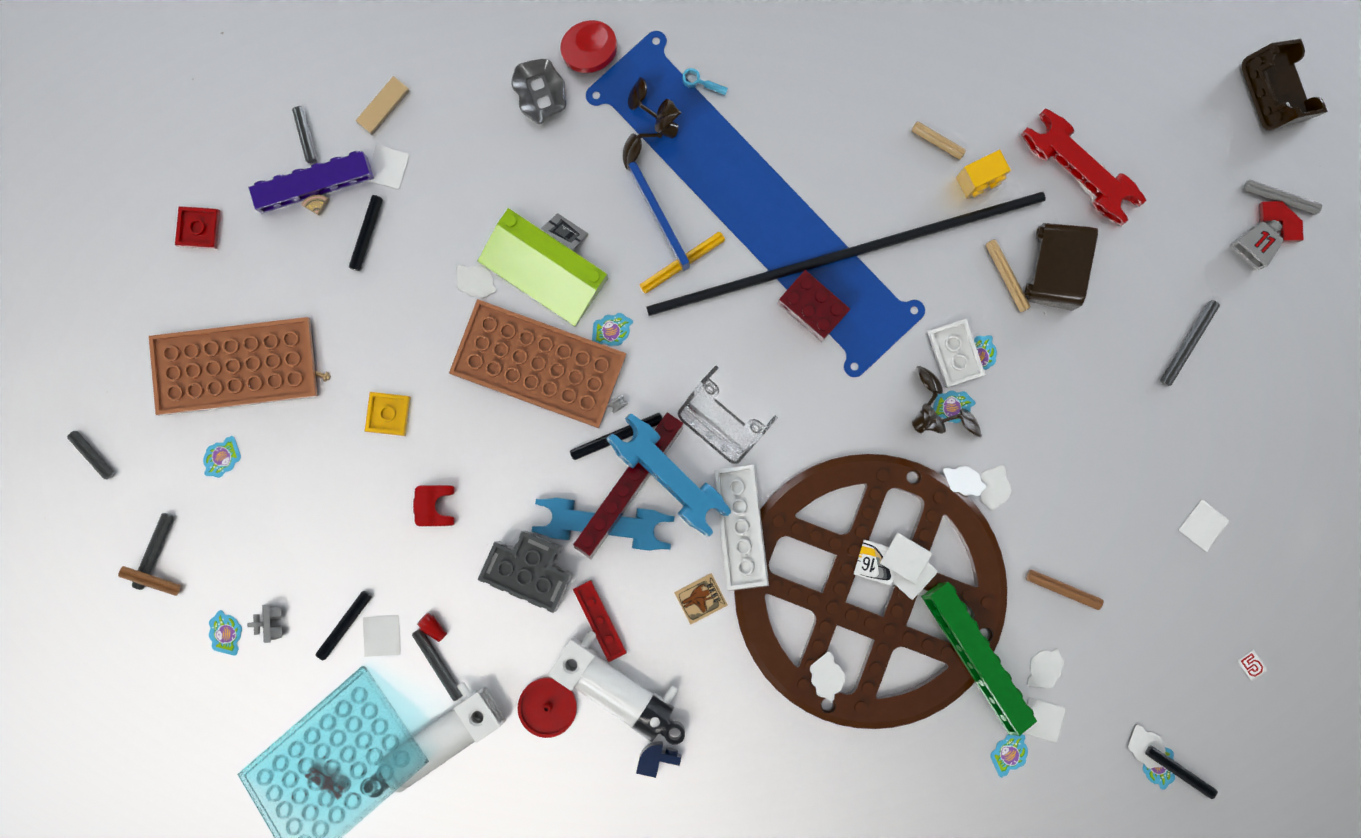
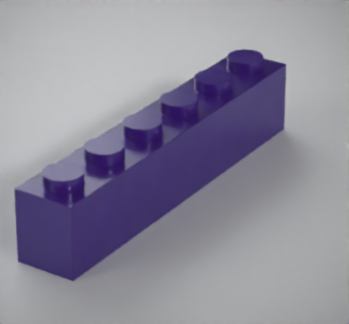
(316, 180)

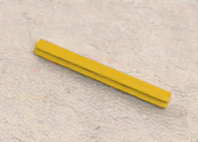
(675, 267)

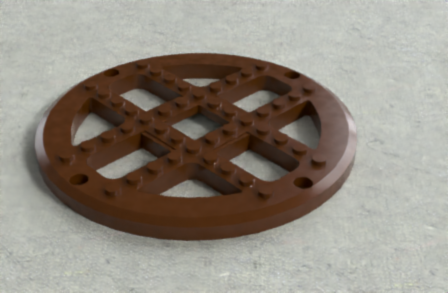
(985, 599)

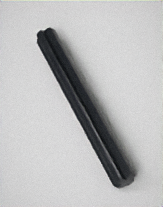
(602, 442)

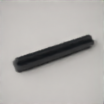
(365, 233)
(343, 625)
(1181, 772)

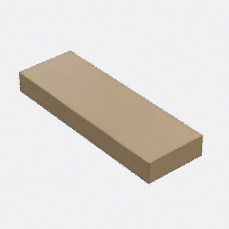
(382, 105)

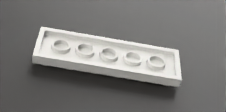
(742, 528)

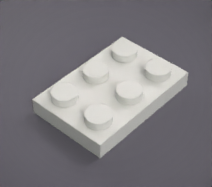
(956, 353)

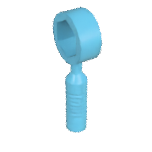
(707, 84)

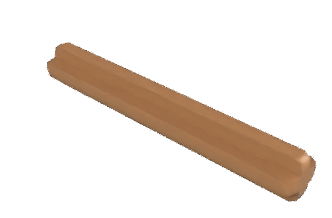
(1064, 589)

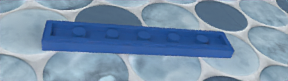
(659, 216)

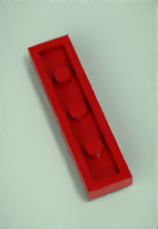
(599, 621)

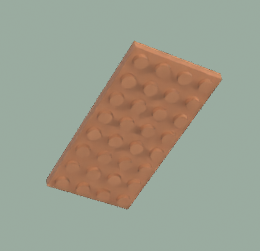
(538, 363)
(232, 366)

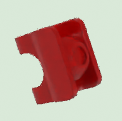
(425, 505)

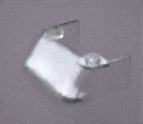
(718, 424)

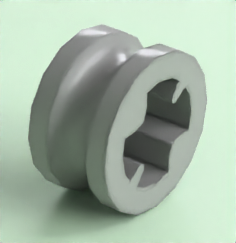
(618, 404)

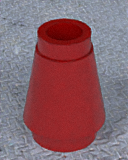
(431, 627)

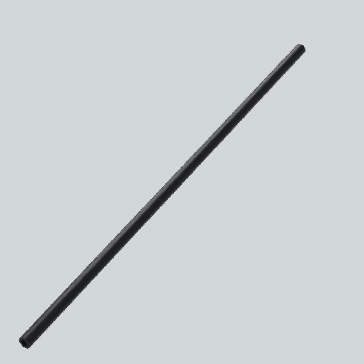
(845, 253)

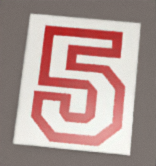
(1252, 665)

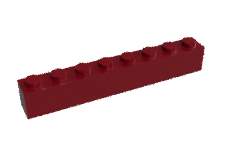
(624, 493)

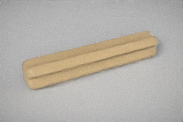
(938, 140)

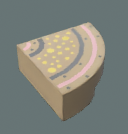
(315, 203)

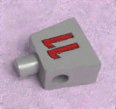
(1259, 243)

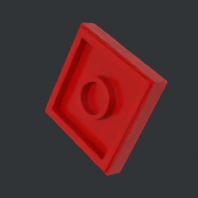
(197, 227)

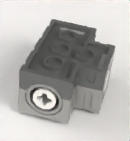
(527, 571)

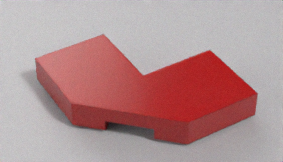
(1291, 224)

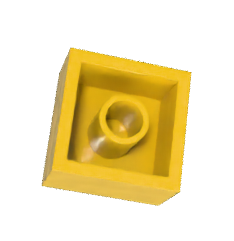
(983, 174)

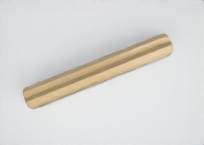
(1008, 275)

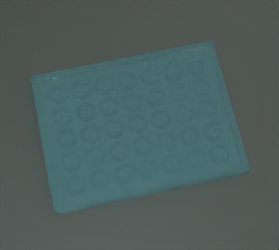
(333, 763)

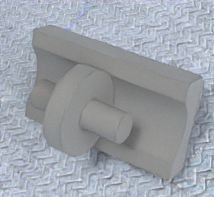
(269, 633)

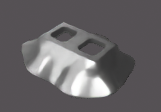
(553, 88)

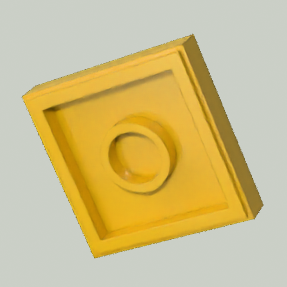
(387, 414)

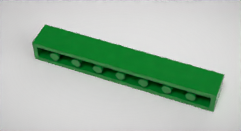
(979, 658)

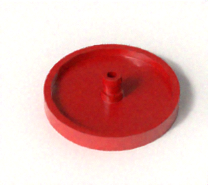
(589, 46)
(547, 708)

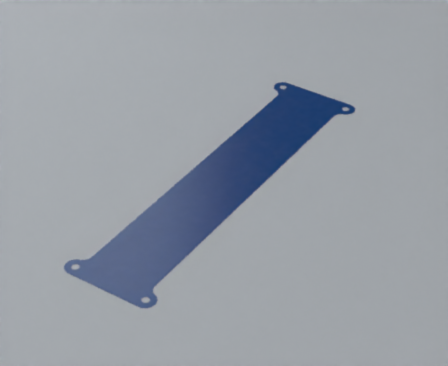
(754, 200)

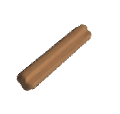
(149, 581)

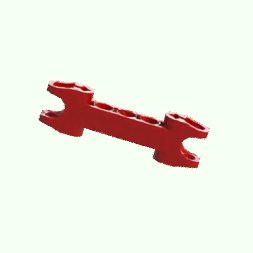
(1083, 167)

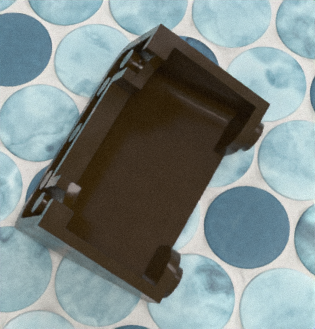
(1277, 85)
(1062, 265)

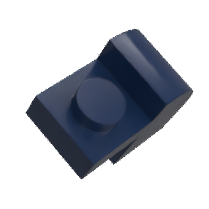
(652, 755)

